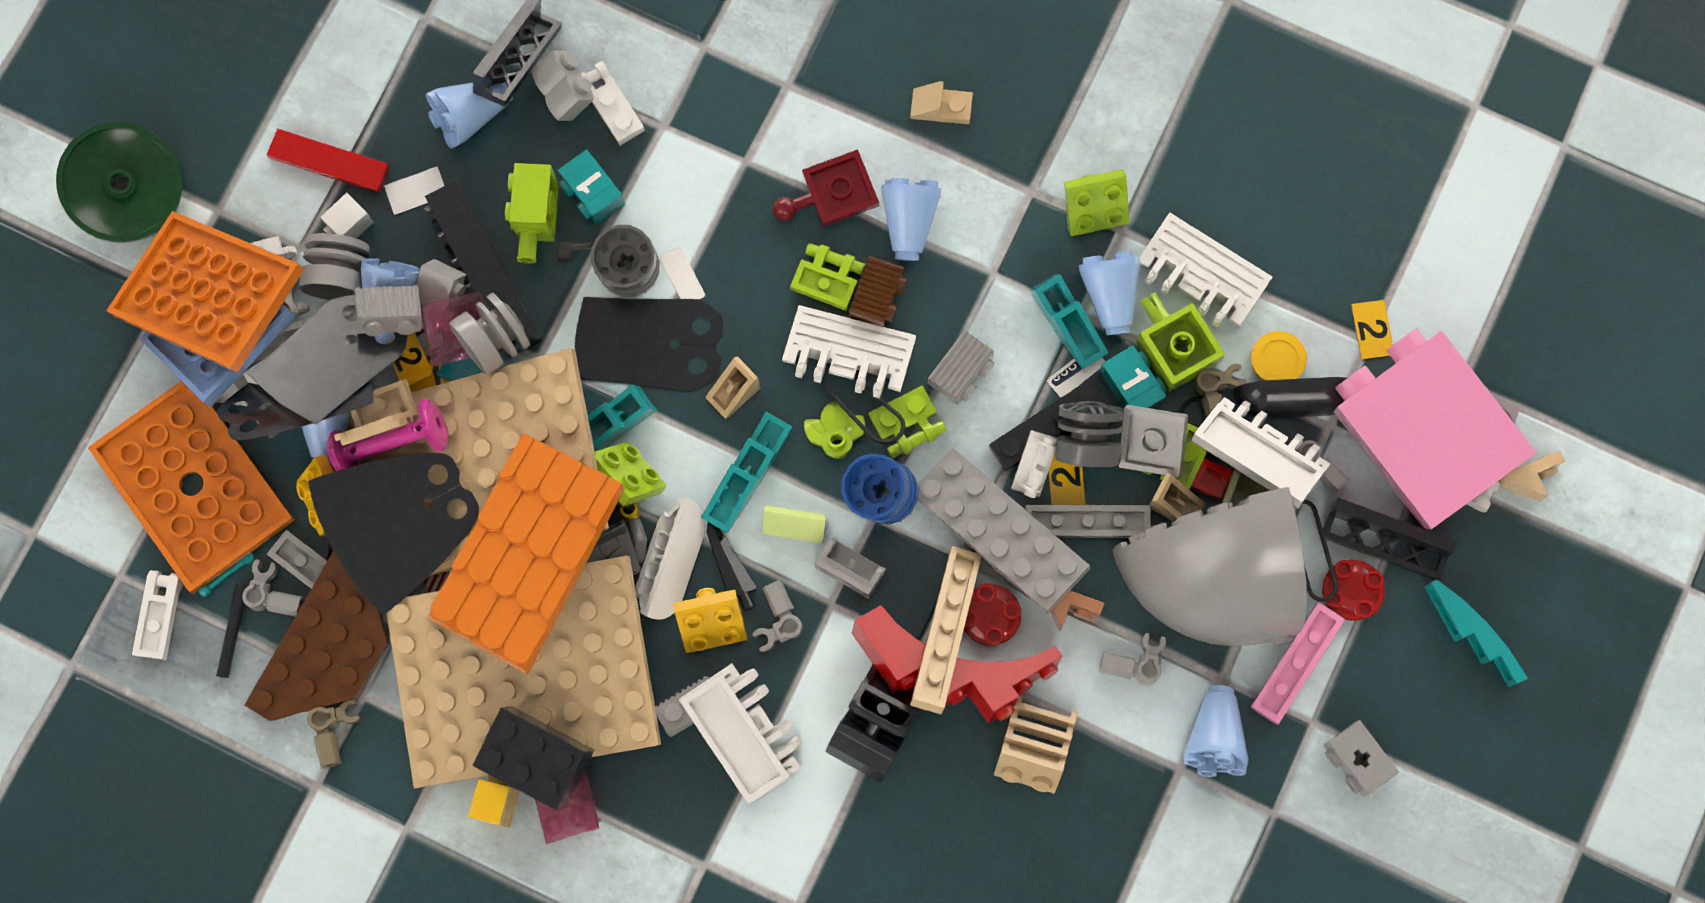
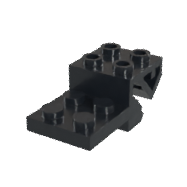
(873, 726)

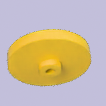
(1278, 356)

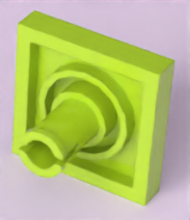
(1096, 202)
(630, 468)

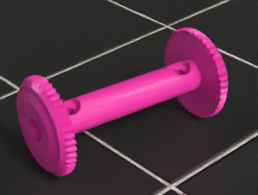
(430, 421)

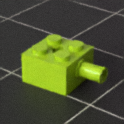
(532, 207)
(1180, 329)

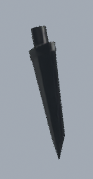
(730, 568)

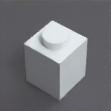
(346, 218)

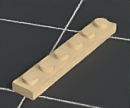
(946, 630)

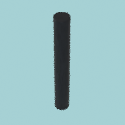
(231, 633)

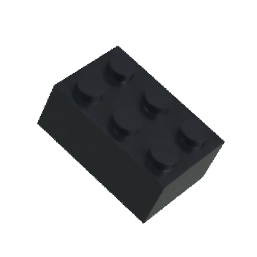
(533, 757)

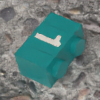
(591, 187)
(1132, 380)

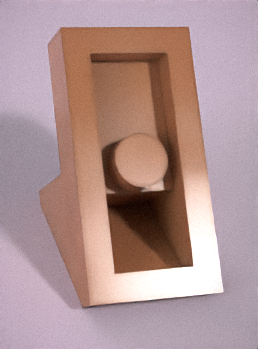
(1083, 607)

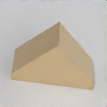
(733, 388)
(1174, 499)

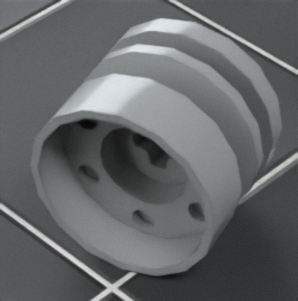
(333, 265)
(489, 333)

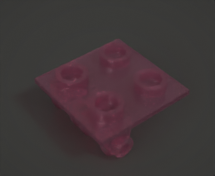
(573, 820)

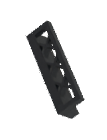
(504, 51)
(1392, 528)

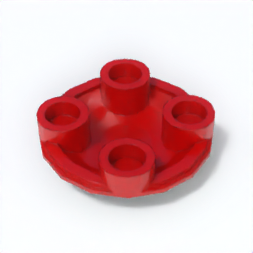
(1359, 590)
(992, 615)

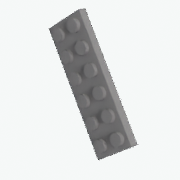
(1001, 530)

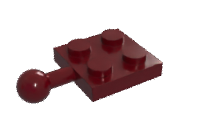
(836, 188)

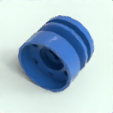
(863, 487)

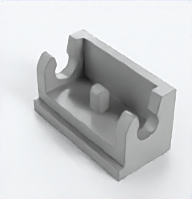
(849, 568)

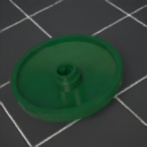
(119, 182)

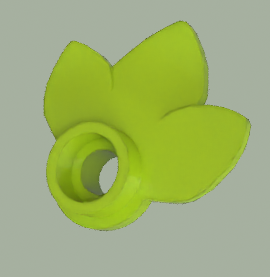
(833, 426)

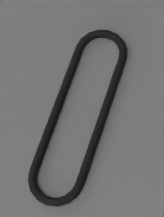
(1328, 558)

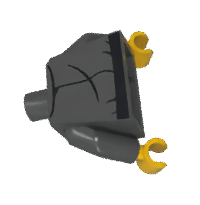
(622, 540)

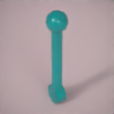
(205, 590)

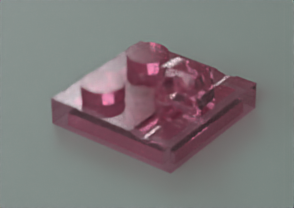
(440, 339)

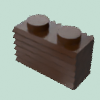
(877, 292)

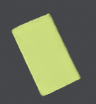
(794, 524)

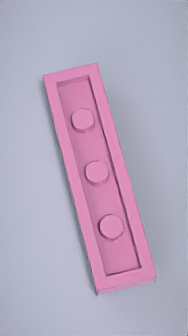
(1297, 663)

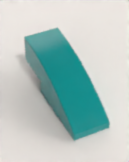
(1069, 320)
(619, 416)

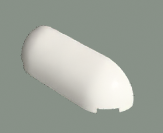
(670, 559)

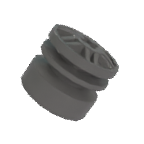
(620, 244)
(1089, 439)

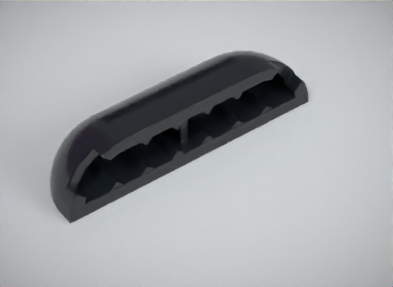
(1291, 397)

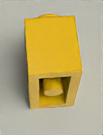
(494, 802)

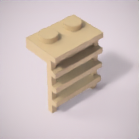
(391, 409)
(1030, 760)

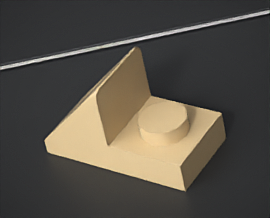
(941, 105)
(1527, 479)

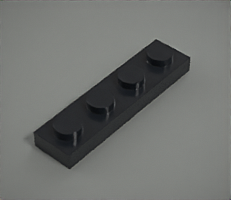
(1010, 446)

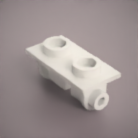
(1034, 464)

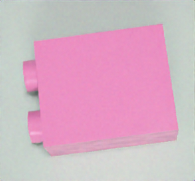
(1431, 427)

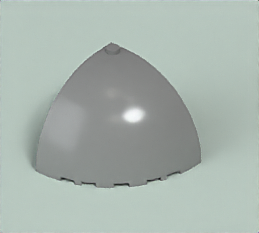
(1224, 572)

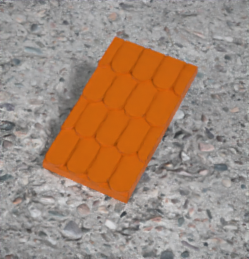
(525, 552)

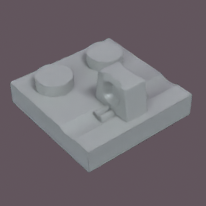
(1153, 440)

